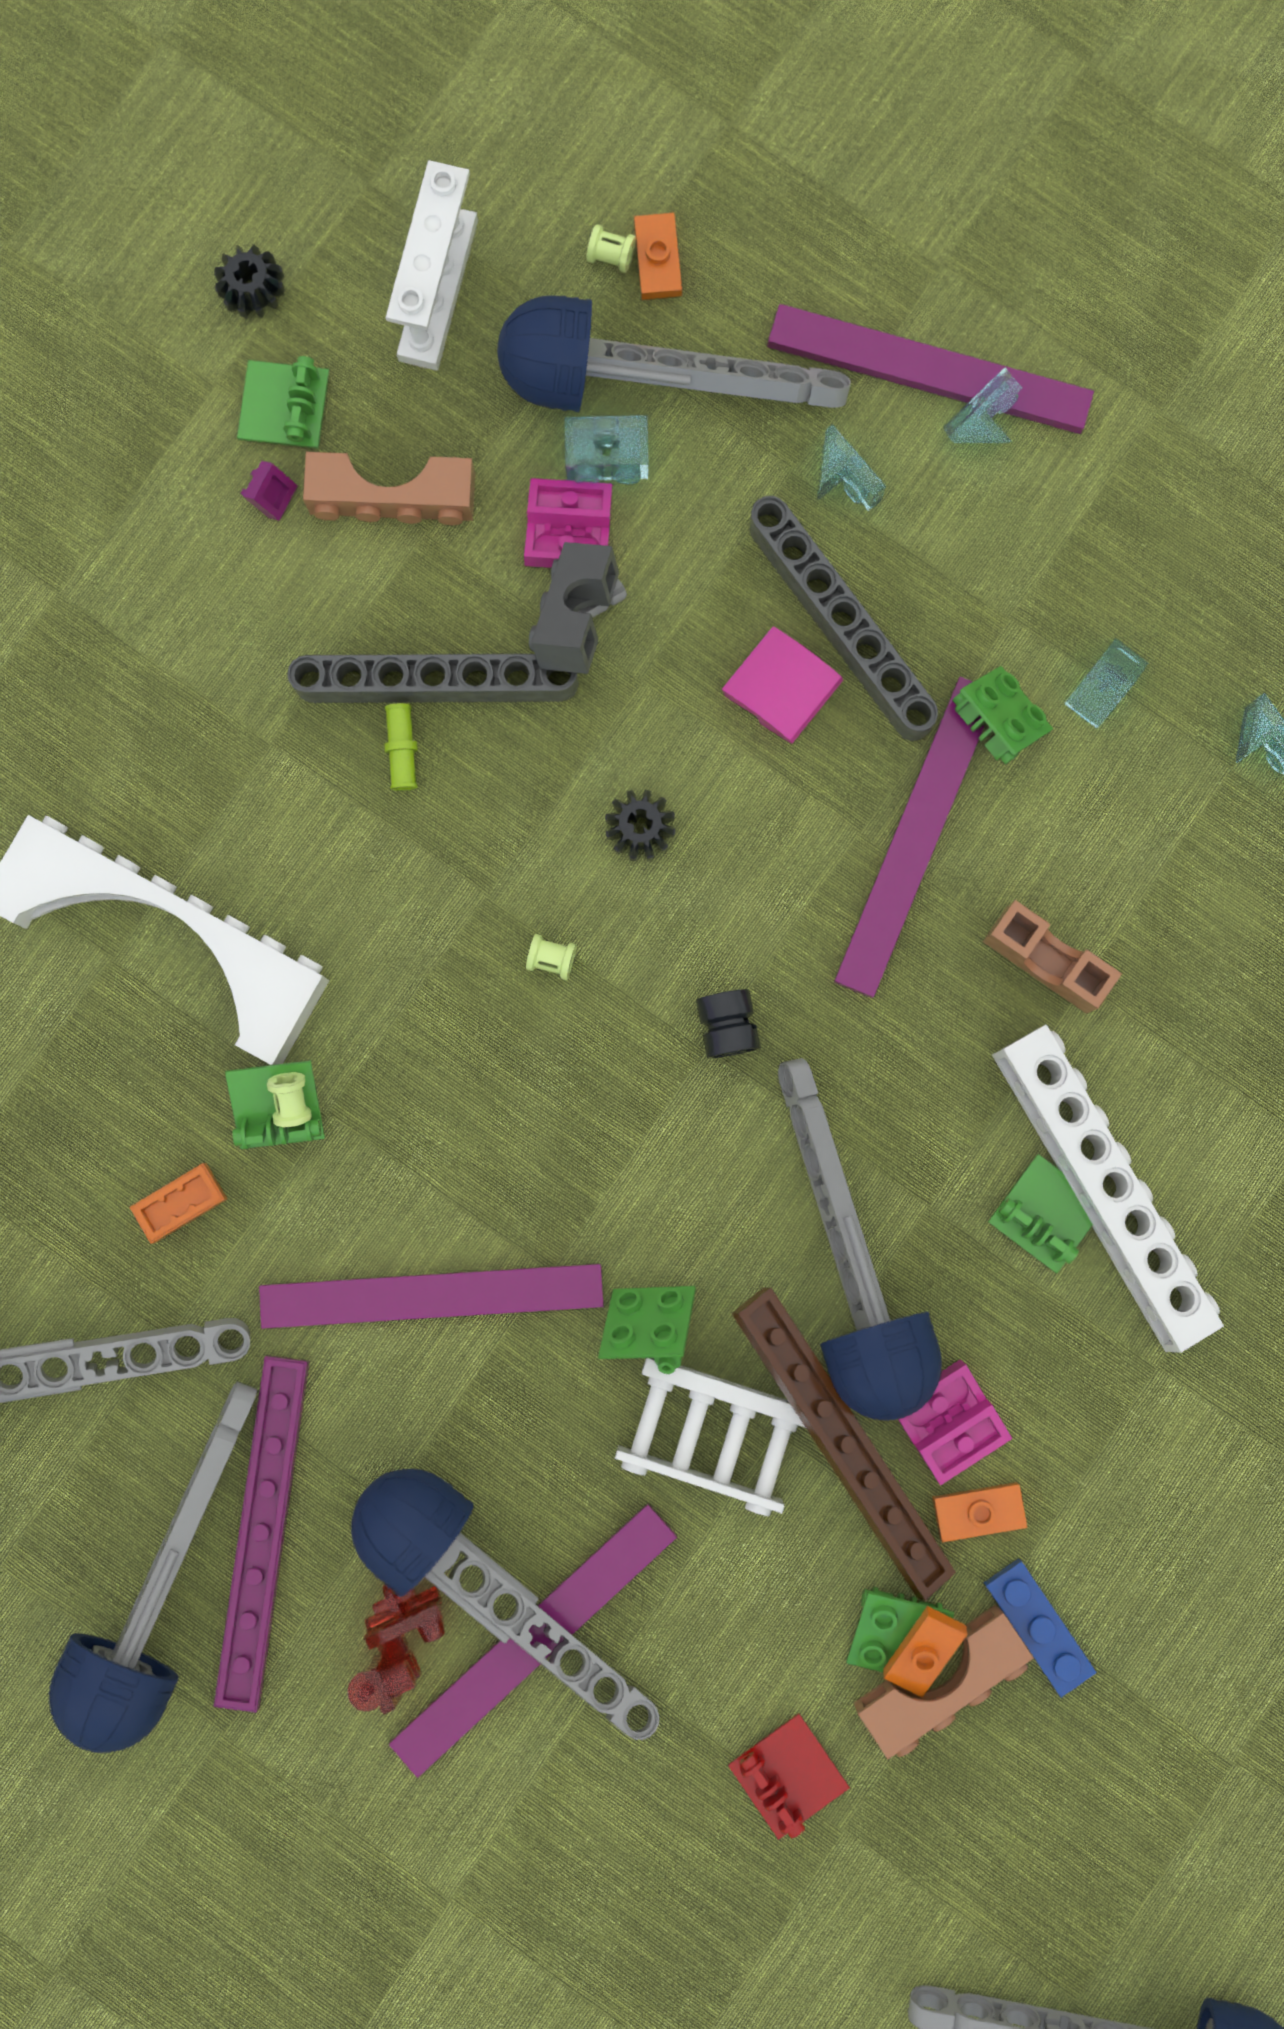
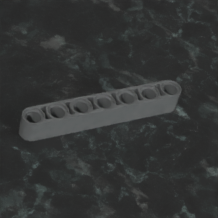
(841, 599)
(416, 668)

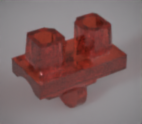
(400, 1615)
(383, 1683)

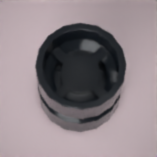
(728, 1023)

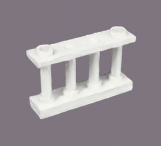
(432, 265)
(744, 1405)

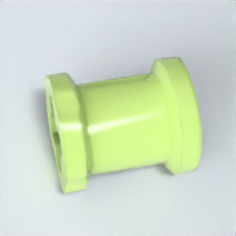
(611, 248)
(551, 957)
(289, 1099)

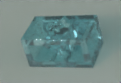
(622, 434)

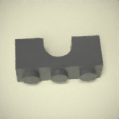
(580, 579)

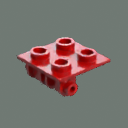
(788, 1777)

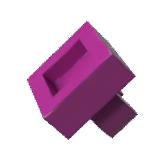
(269, 490)

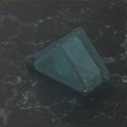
(1106, 683)

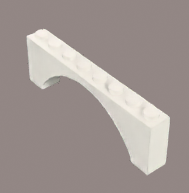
(269, 989)

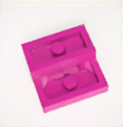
(565, 513)
(782, 684)
(955, 1425)

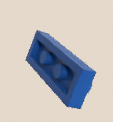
(1040, 1627)

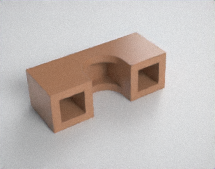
(1067, 971)

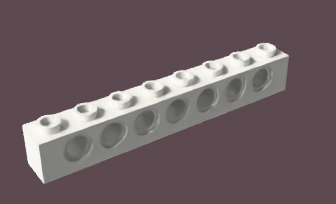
(1129, 1252)

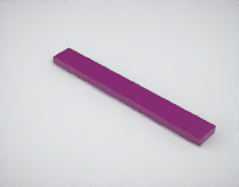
(924, 366)
(909, 851)
(431, 1296)
(261, 1534)
(508, 1664)

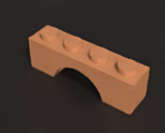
(439, 492)
(989, 1655)

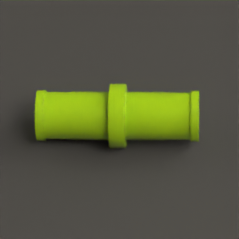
(401, 747)

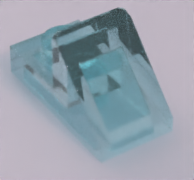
(975, 420)
(844, 464)
(1262, 727)

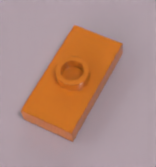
(658, 256)
(178, 1203)
(979, 1512)
(925, 1651)

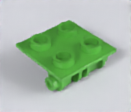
(283, 403)
(1006, 712)
(255, 1105)
(1043, 1215)
(648, 1325)
(884, 1626)

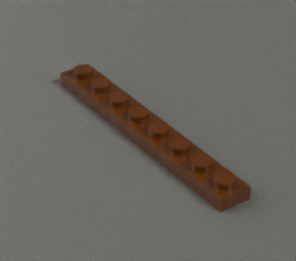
(843, 1443)

